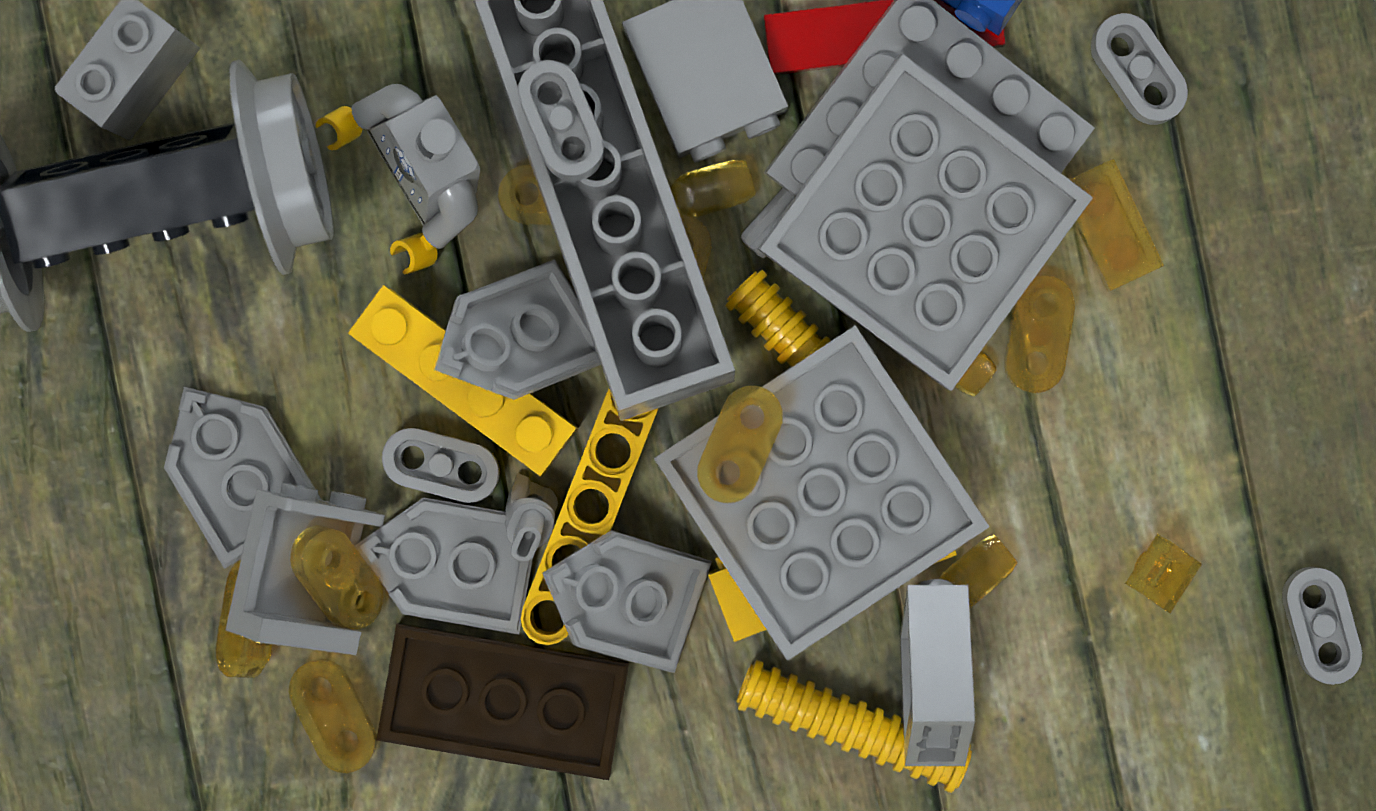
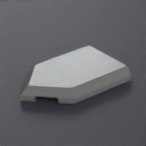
(518, 334)
(220, 459)
(450, 565)
(629, 598)

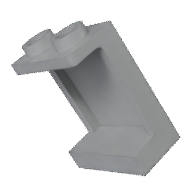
(126, 68)
(706, 73)
(267, 596)

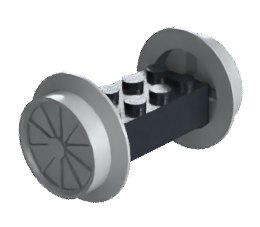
(163, 185)

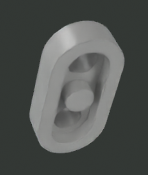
(1142, 67)
(562, 122)
(441, 465)
(1323, 623)

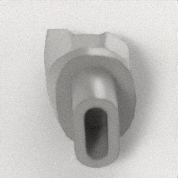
(529, 517)

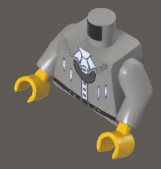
(425, 159)

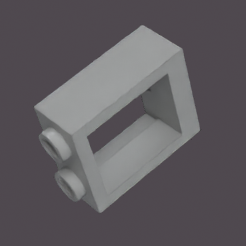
(937, 674)

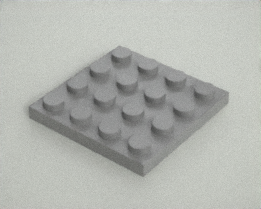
(958, 61)
(925, 222)
(842, 504)

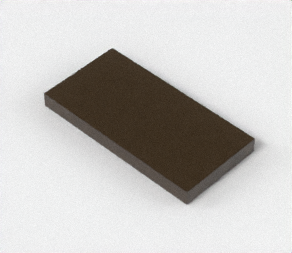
(502, 701)

